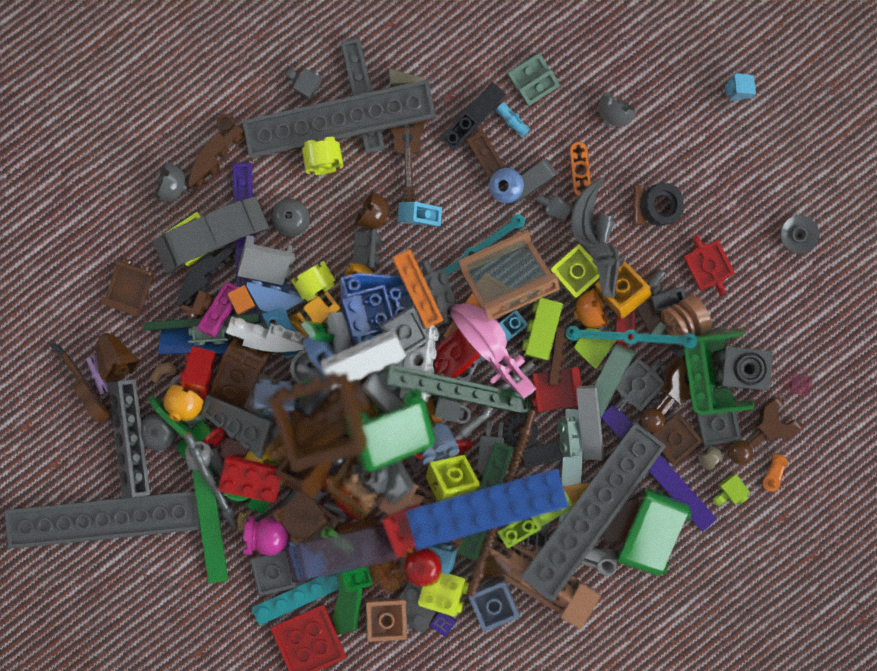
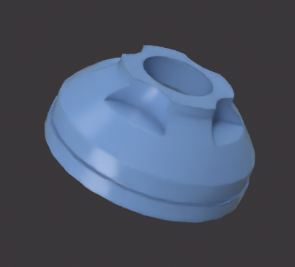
(514, 181)

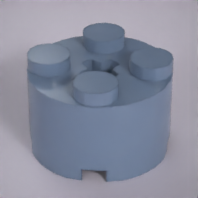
(443, 447)

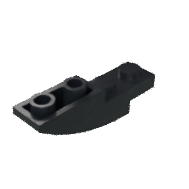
(473, 116)
(198, 279)

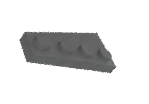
(246, 427)

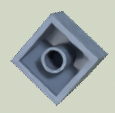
(265, 389)

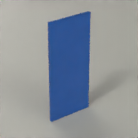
(177, 342)

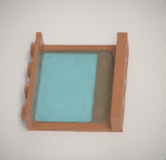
(508, 275)

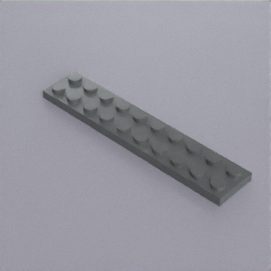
(339, 118)
(592, 512)
(102, 519)

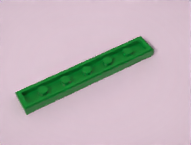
(210, 529)

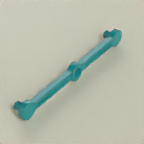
(516, 222)
(688, 340)

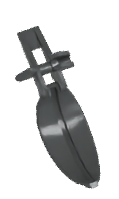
(606, 256)

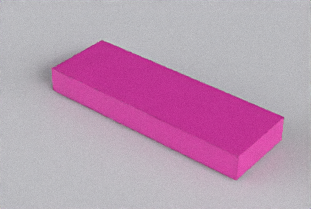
(217, 312)

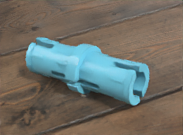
(512, 119)

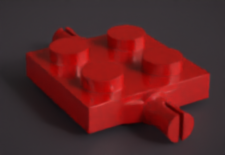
(709, 265)

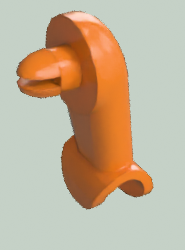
(773, 476)

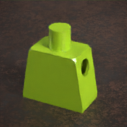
(593, 350)

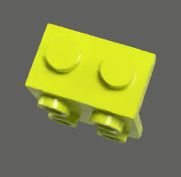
(445, 594)

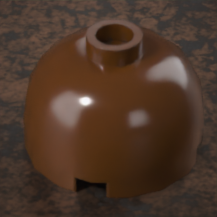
(373, 213)

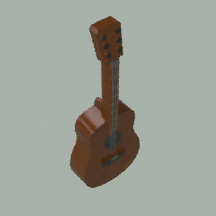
(407, 144)

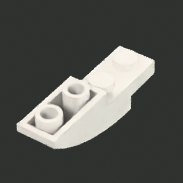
(272, 339)

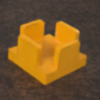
(319, 310)

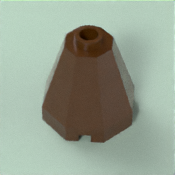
(114, 358)

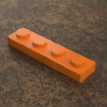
(417, 289)

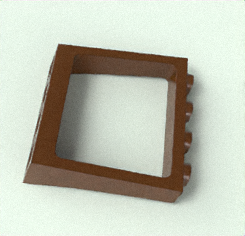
(332, 451)

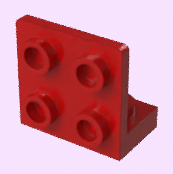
(399, 530)

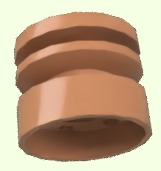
(686, 318)

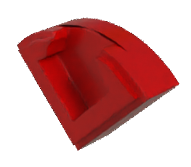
(463, 445)

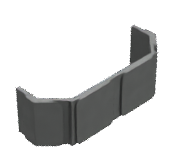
(210, 233)

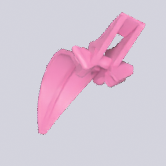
(490, 342)

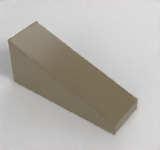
(400, 78)

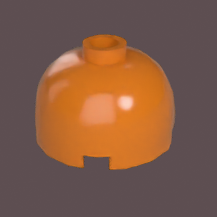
(590, 310)

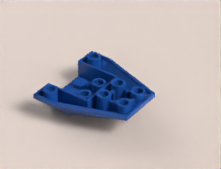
(370, 302)

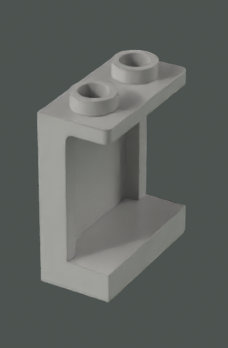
(264, 262)

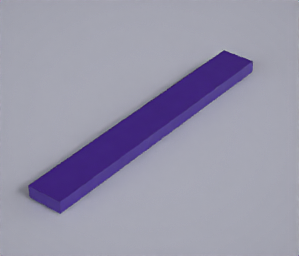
(242, 190)
(664, 473)

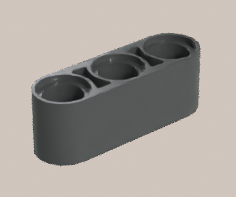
(535, 178)

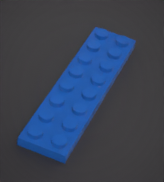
(486, 509)

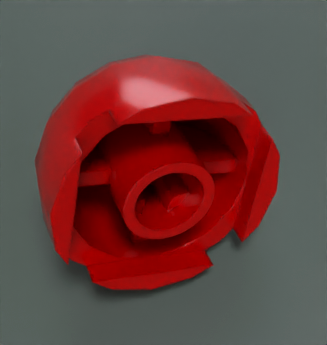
(423, 567)

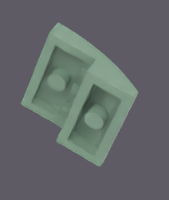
(533, 79)

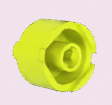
(322, 156)
(313, 281)

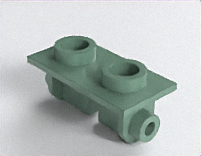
(200, 338)
(566, 428)

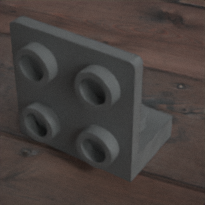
(366, 248)

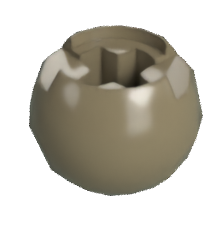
(710, 457)

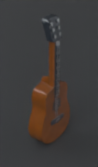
(85, 391)

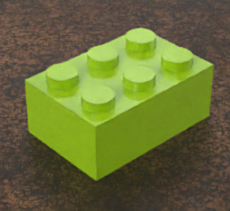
(542, 329)

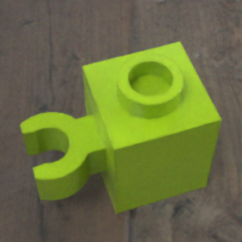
(733, 490)

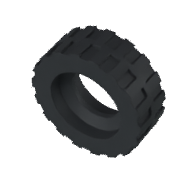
(674, 197)

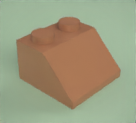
(385, 619)

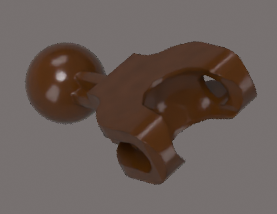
(675, 391)
(767, 429)

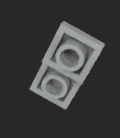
(338, 325)

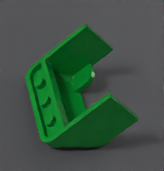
(701, 374)

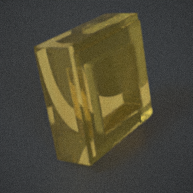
(241, 521)

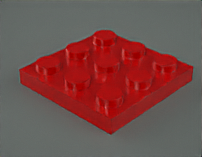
(309, 641)

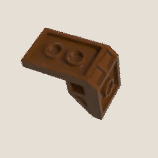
(239, 372)

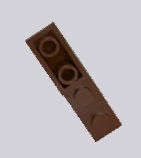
(207, 161)

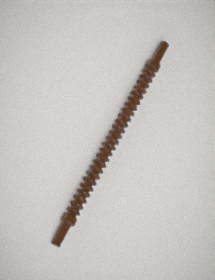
(525, 433)

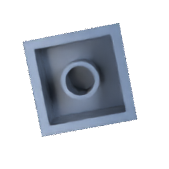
(494, 604)

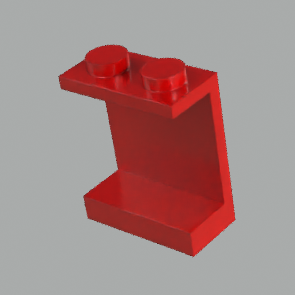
(557, 397)

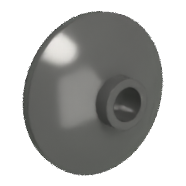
(808, 231)

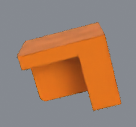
(242, 300)

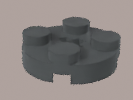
(378, 481)

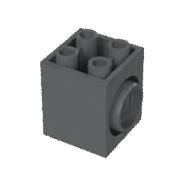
(731, 368)

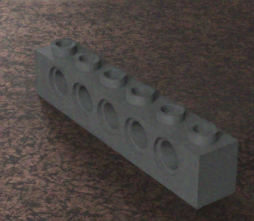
(128, 439)

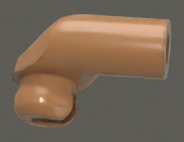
(161, 369)

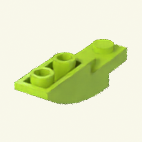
(520, 530)

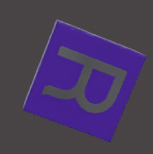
(443, 623)

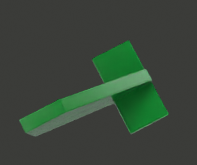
(199, 433)
(349, 599)

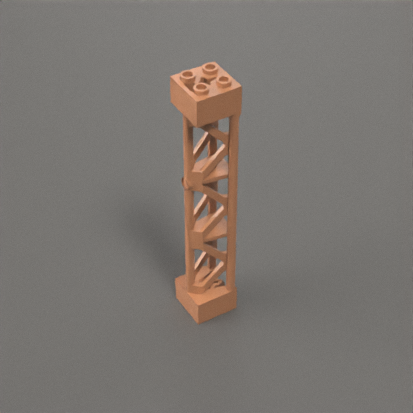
(575, 602)

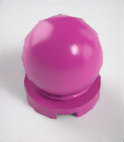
(265, 536)

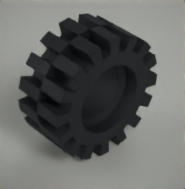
(509, 426)

